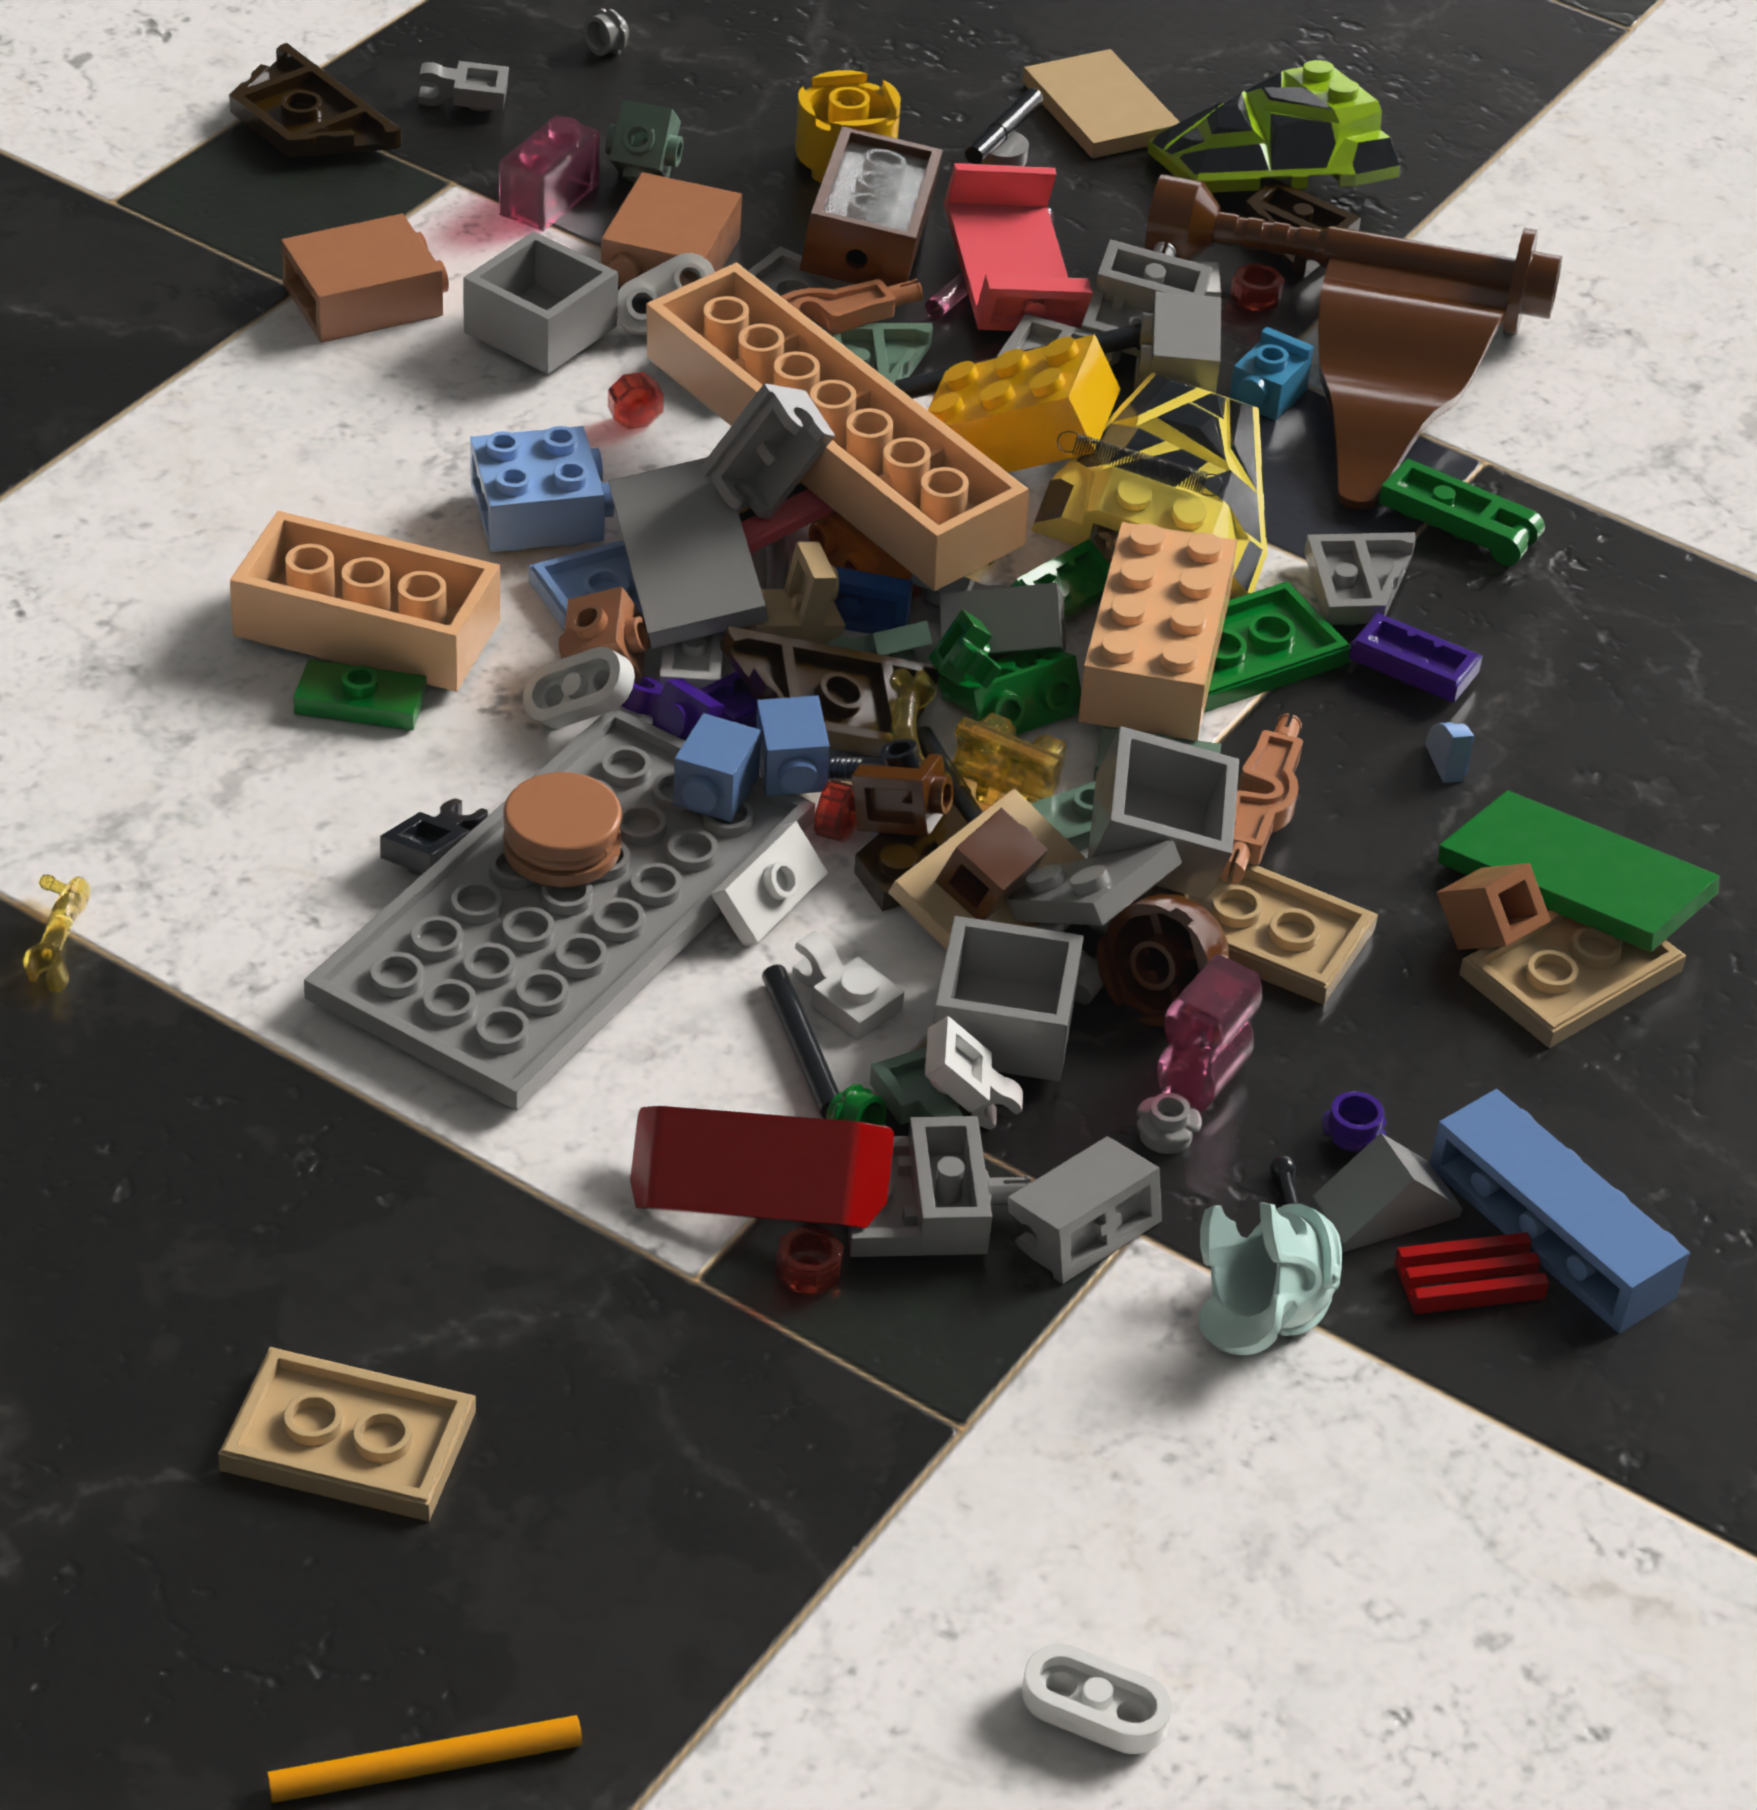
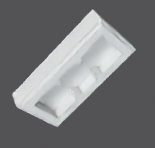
(769, 883)

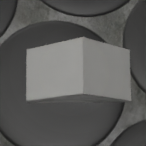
(1384, 1195)

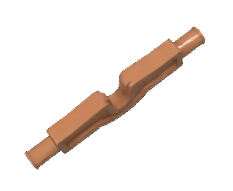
(854, 304)
(1265, 795)

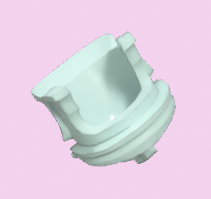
(1271, 1280)

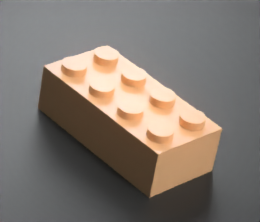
(365, 599)
(1158, 631)

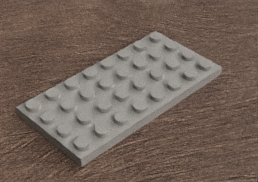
(518, 974)

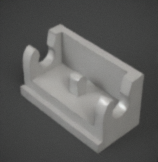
(768, 449)
(1015, 616)
(1087, 1208)

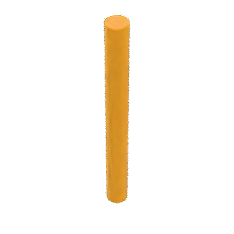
(424, 1759)

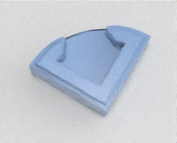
(1450, 750)

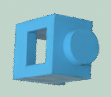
(1272, 373)

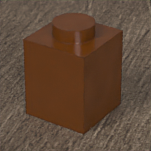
(991, 865)

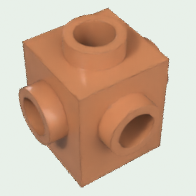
(607, 621)

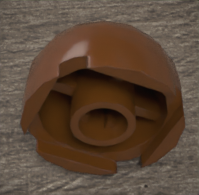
(1156, 952)

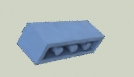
(1575, 1218)

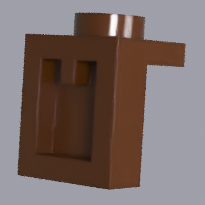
(902, 798)

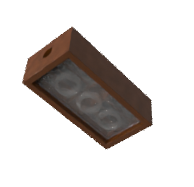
(870, 208)

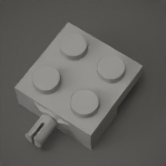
(1129, 284)
(936, 1194)

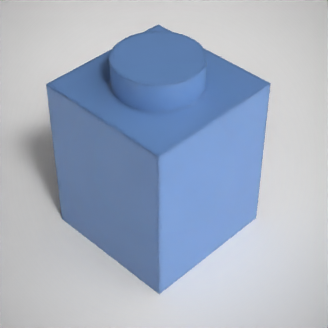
(792, 745)
(716, 767)

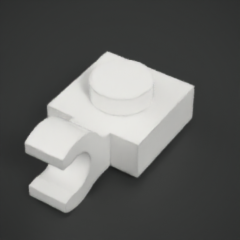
(848, 994)
(964, 1071)

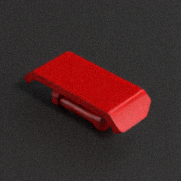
(761, 1166)

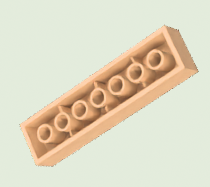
(891, 461)

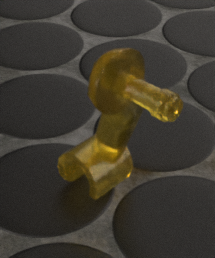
(912, 695)
(47, 954)

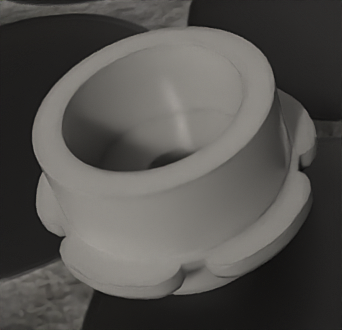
(606, 32)
(1167, 1123)

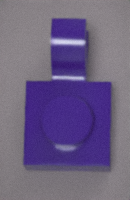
(672, 706)

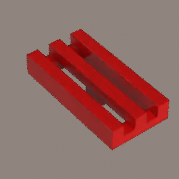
(1468, 1264)

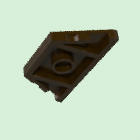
(309, 111)
(849, 683)

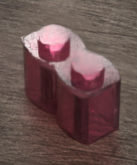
(1209, 1031)

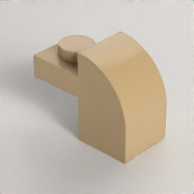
(807, 602)

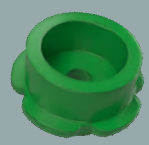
(857, 1105)

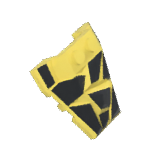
(1184, 428)

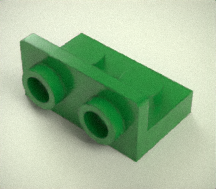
(1028, 690)

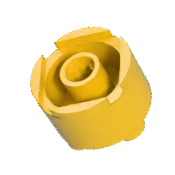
(838, 101)

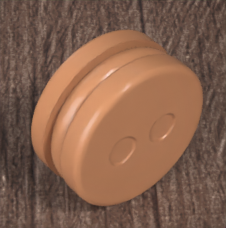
(562, 829)

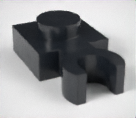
(426, 838)

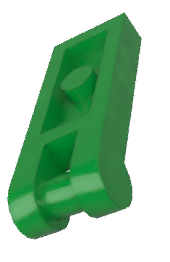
(1462, 510)

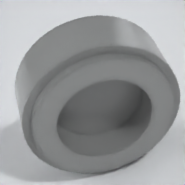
(1010, 153)

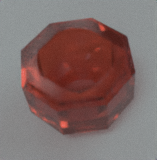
(1257, 287)
(635, 400)
(835, 812)
(809, 1260)

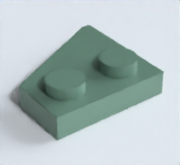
(889, 347)

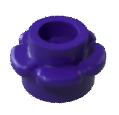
(1354, 1120)

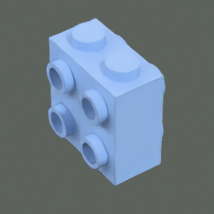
(539, 488)

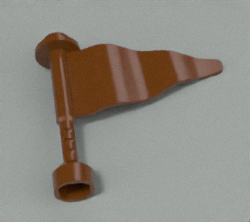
(1395, 319)

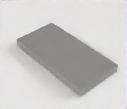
(686, 554)

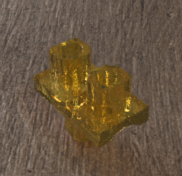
(1000, 761)

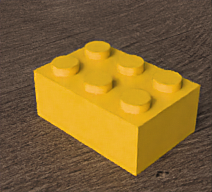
(1027, 398)

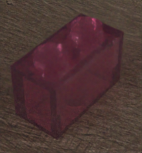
(549, 172)

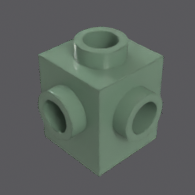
(644, 140)

